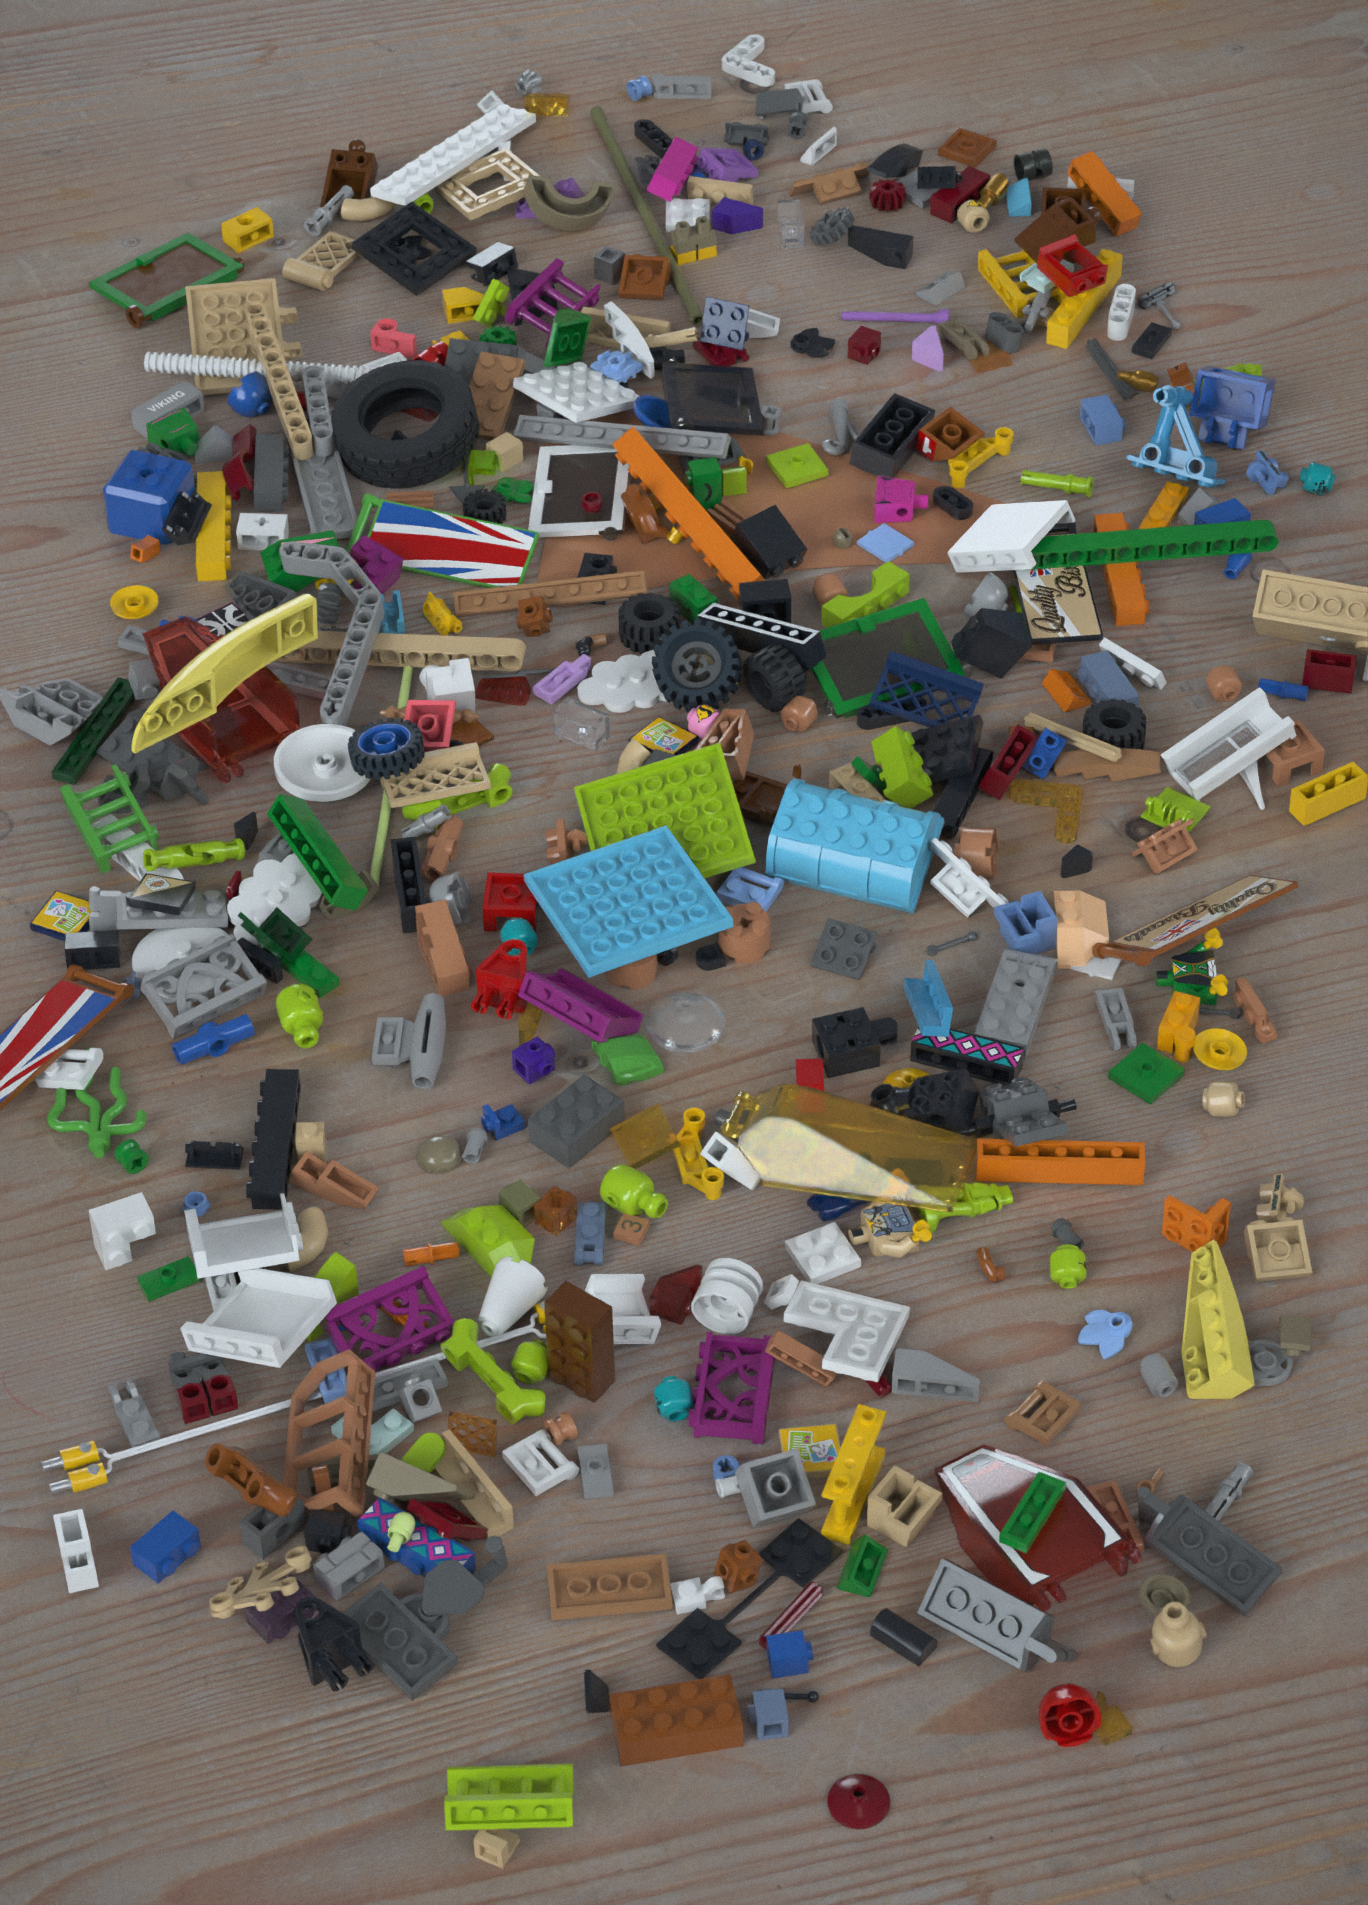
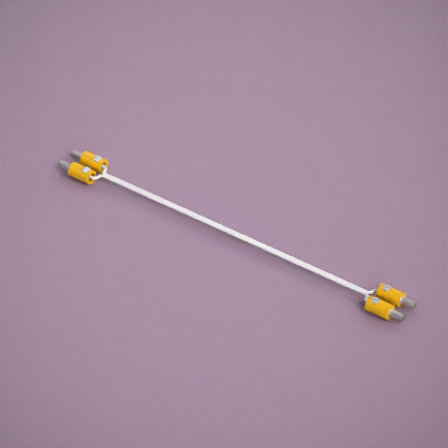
(96, 1474)

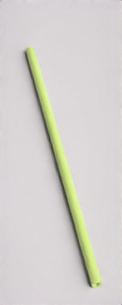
(385, 806)

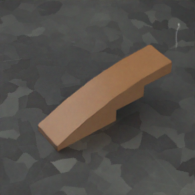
(1132, 764)

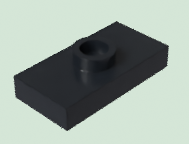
(1151, 340)
(262, 960)

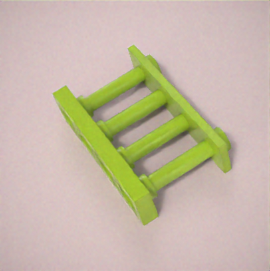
(509, 1797)

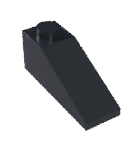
(882, 246)

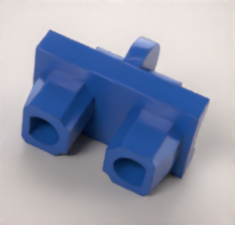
(1044, 753)

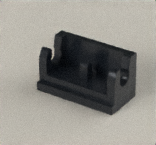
(492, 263)
(186, 518)
(93, 949)

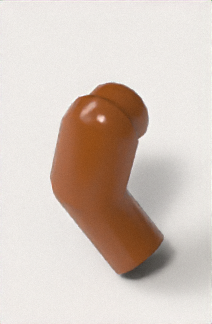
(986, 1263)

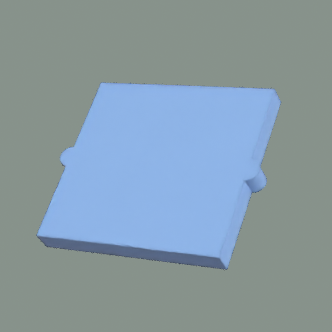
(885, 543)

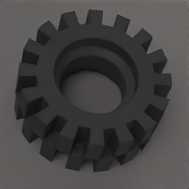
(494, 503)

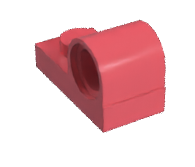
(388, 340)

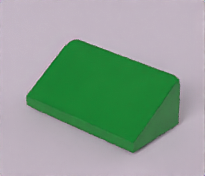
(862, 1566)

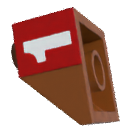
(947, 436)

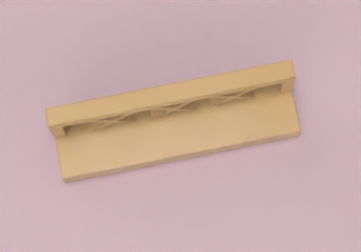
(602, 329)
(489, 1504)

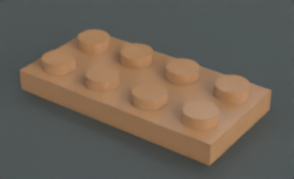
(494, 391)
(609, 1586)

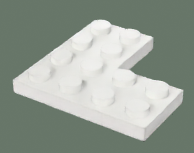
(862, 1327)

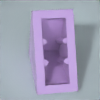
(928, 349)

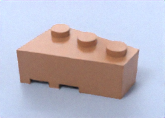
(442, 948)

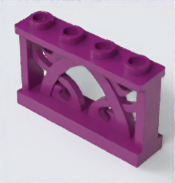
(580, 1004)
(367, 1303)
(752, 1417)

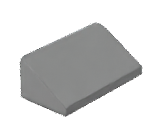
(942, 288)

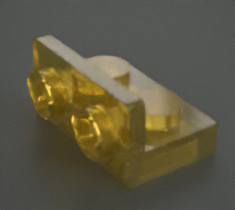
(547, 104)

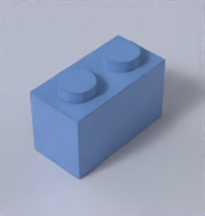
(1102, 420)

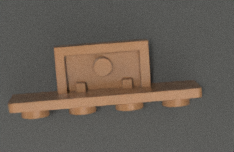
(833, 186)

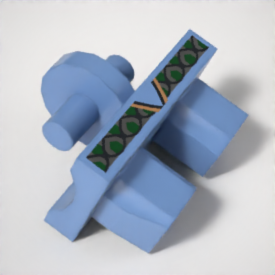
(1266, 473)

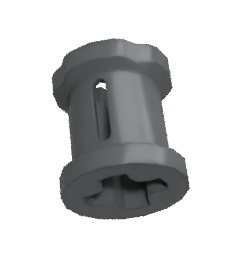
(797, 123)

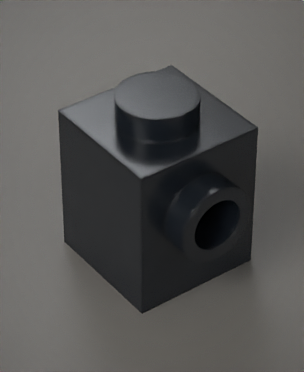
(325, 1530)

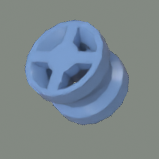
(639, 88)

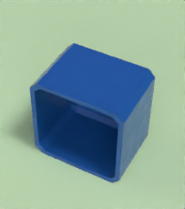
(143, 494)

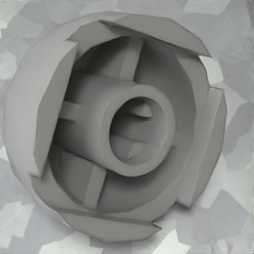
(989, 594)
(457, 896)

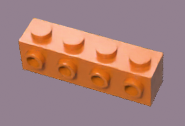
(1104, 193)

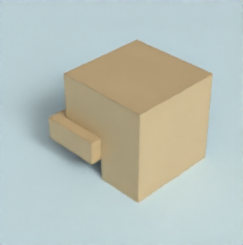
(901, 1506)

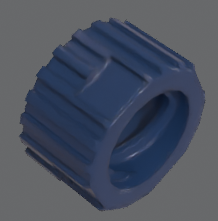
(757, 153)

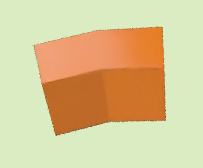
(145, 549)

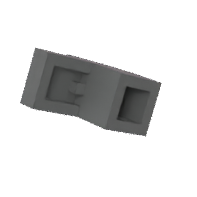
(139, 785)

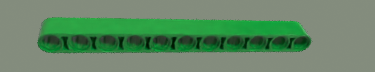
(1155, 544)

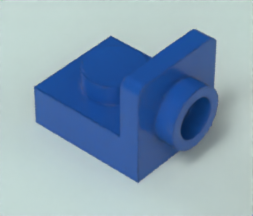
(502, 1121)

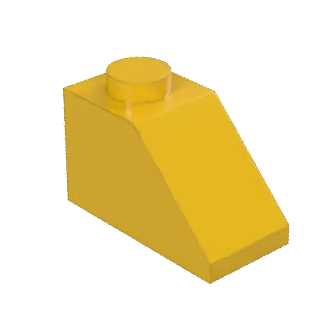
(460, 304)

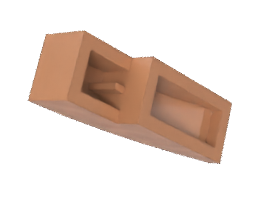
(332, 1182)

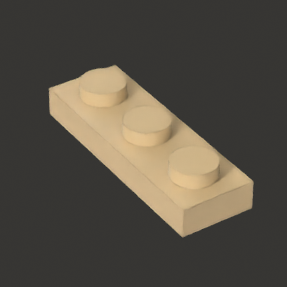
(717, 189)

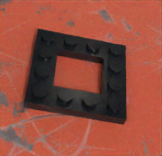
(452, 253)

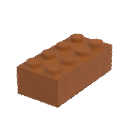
(676, 1720)

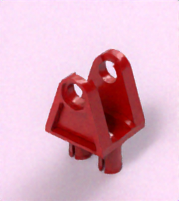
(500, 980)

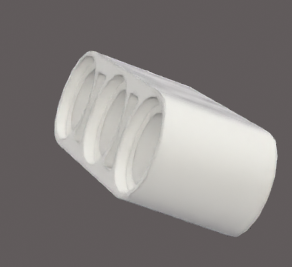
(1121, 312)

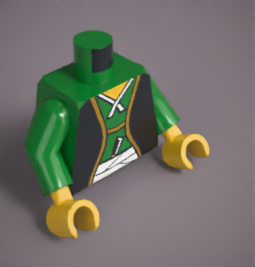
(1196, 971)

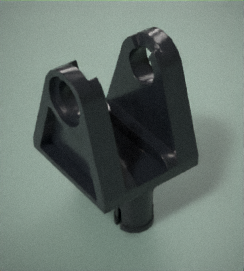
(330, 1644)

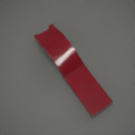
(234, 469)

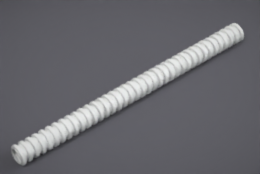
(241, 367)

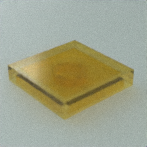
(645, 1136)

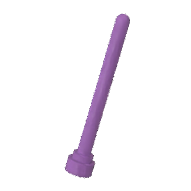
(937, 317)

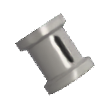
(770, 419)

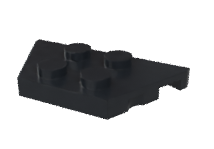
(518, 281)

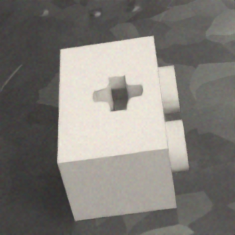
(260, 530)

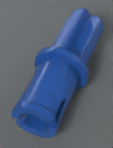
(1284, 689)

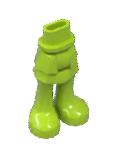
(975, 1200)

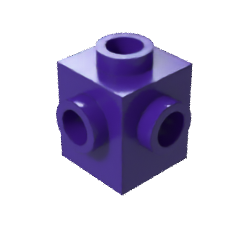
(533, 1060)

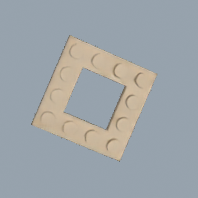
(474, 206)

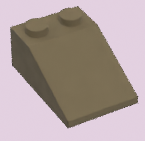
(401, 1481)

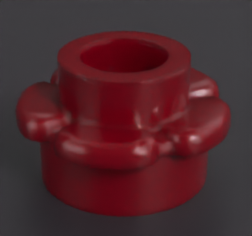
(591, 502)

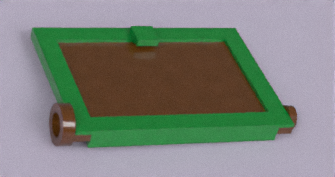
(157, 279)

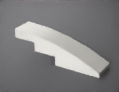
(629, 337)

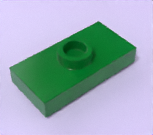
(869, 772)
(168, 1279)

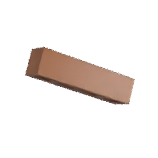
(799, 1357)

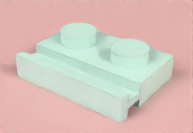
(1038, 280)

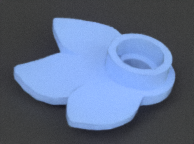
(1103, 1332)

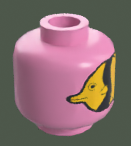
(701, 719)

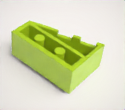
(901, 768)

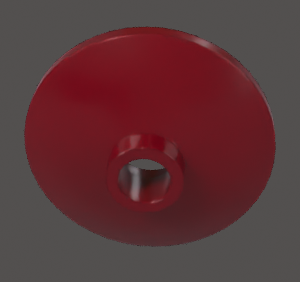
(858, 1811)

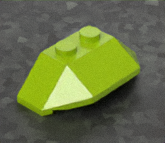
(490, 1235)

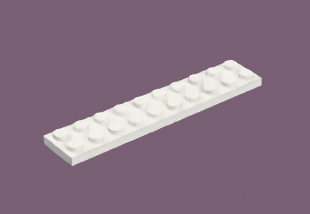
(453, 155)

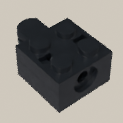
(851, 1041)

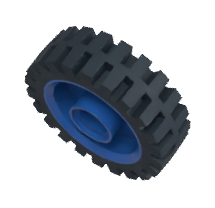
(386, 748)

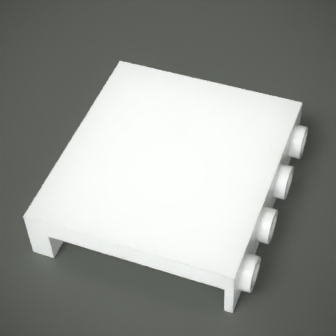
(1007, 535)
(244, 1241)
(262, 1317)

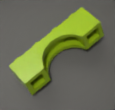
(888, 586)

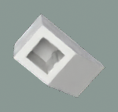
(725, 1155)

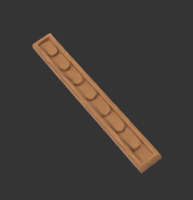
(553, 592)

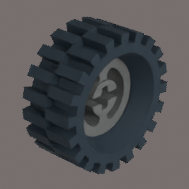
(680, 654)

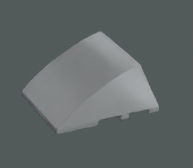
(50, 710)

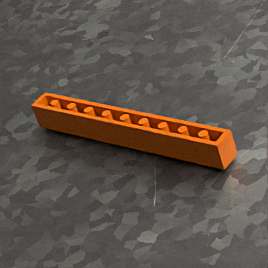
(685, 510)

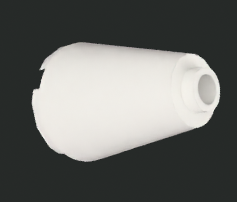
(510, 1295)

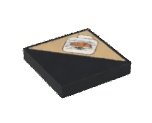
(162, 894)

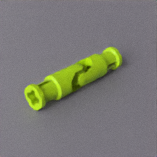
(193, 854)

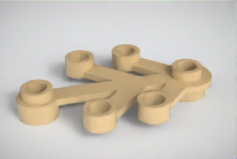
(260, 1584)

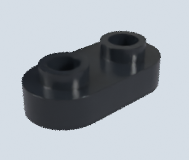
(953, 502)

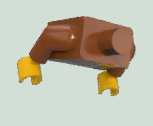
(642, 515)

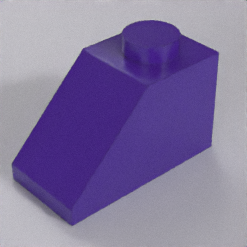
(736, 217)

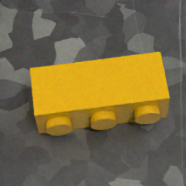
(1328, 793)

